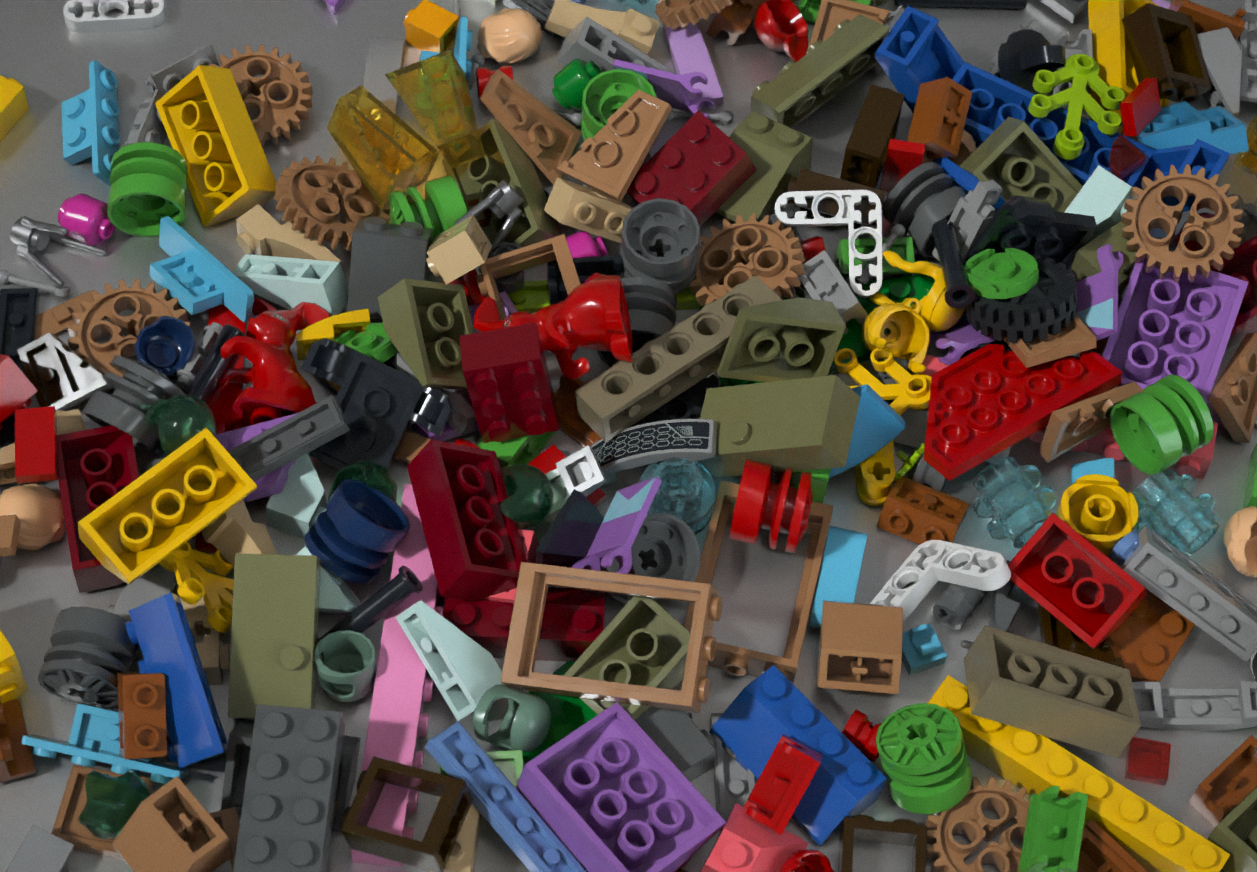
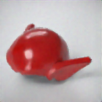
(782, 28)

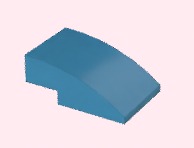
(1183, 125)
(873, 428)

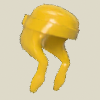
(933, 308)
(907, 332)

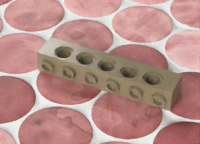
(666, 364)

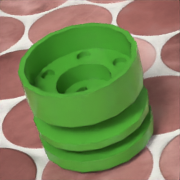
(607, 94)
(146, 186)
(438, 210)
(1161, 424)
(924, 758)

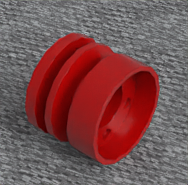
(771, 506)

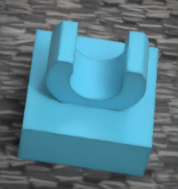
(921, 649)

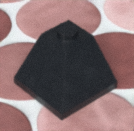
(570, 533)

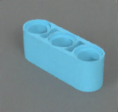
(838, 570)

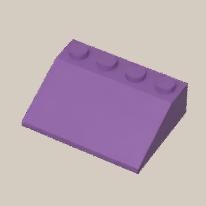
(1174, 327)
(618, 798)

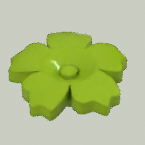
(909, 461)

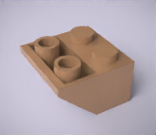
(860, 647)
(172, 834)

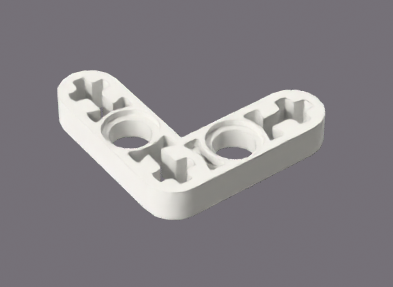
(126, 21)
(846, 216)
(936, 561)

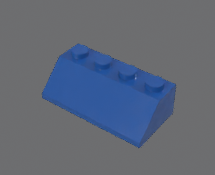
(170, 649)
(845, 778)

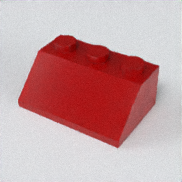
(1075, 582)

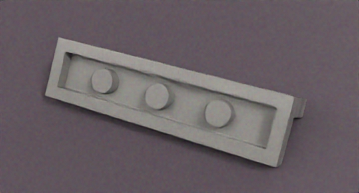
(1194, 592)

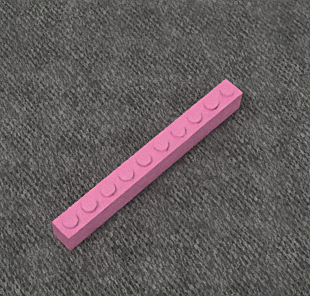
(400, 690)

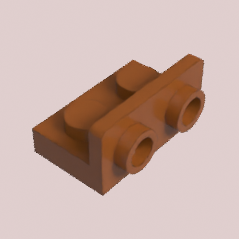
(921, 513)
(142, 715)
(15, 757)

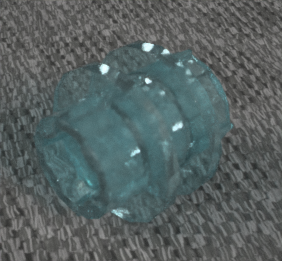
(684, 491)
(1012, 500)
(1174, 513)

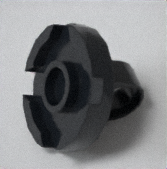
(1025, 55)

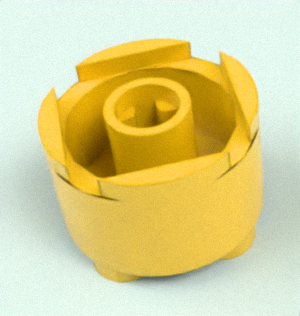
(1099, 510)

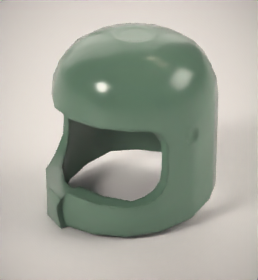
(346, 665)
(524, 723)

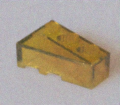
(442, 105)
(380, 145)

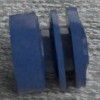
(357, 531)

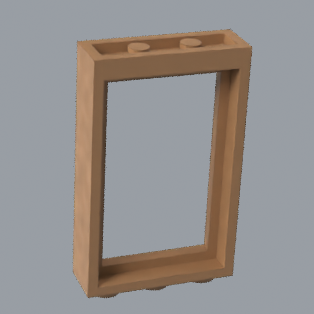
(527, 622)
(743, 661)

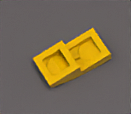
(331, 328)

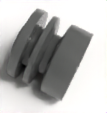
(920, 201)
(661, 243)
(650, 310)
(131, 400)
(662, 550)
(86, 656)

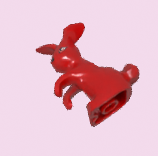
(589, 318)
(274, 376)

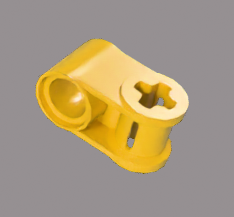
(876, 476)

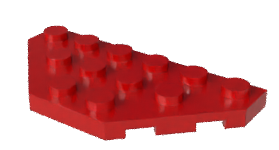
(996, 401)

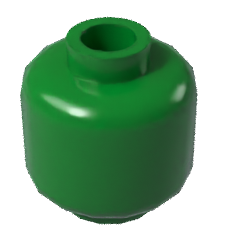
(571, 82)

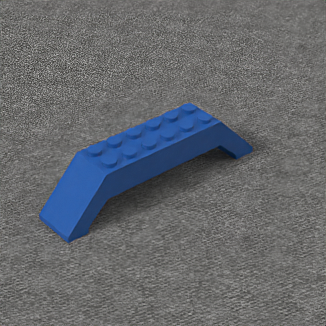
(921, 53)

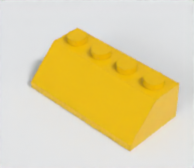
(1111, 45)
(219, 143)
(165, 507)

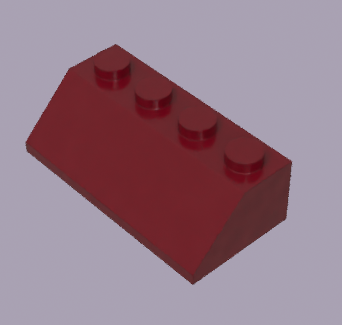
(91, 471)
(467, 535)
(568, 625)

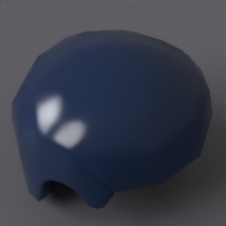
(165, 345)

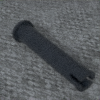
(958, 291)
(380, 603)

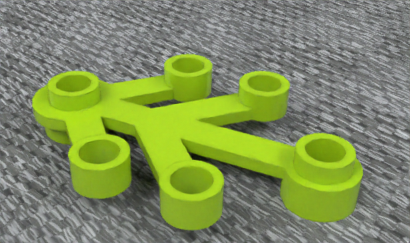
(1080, 71)

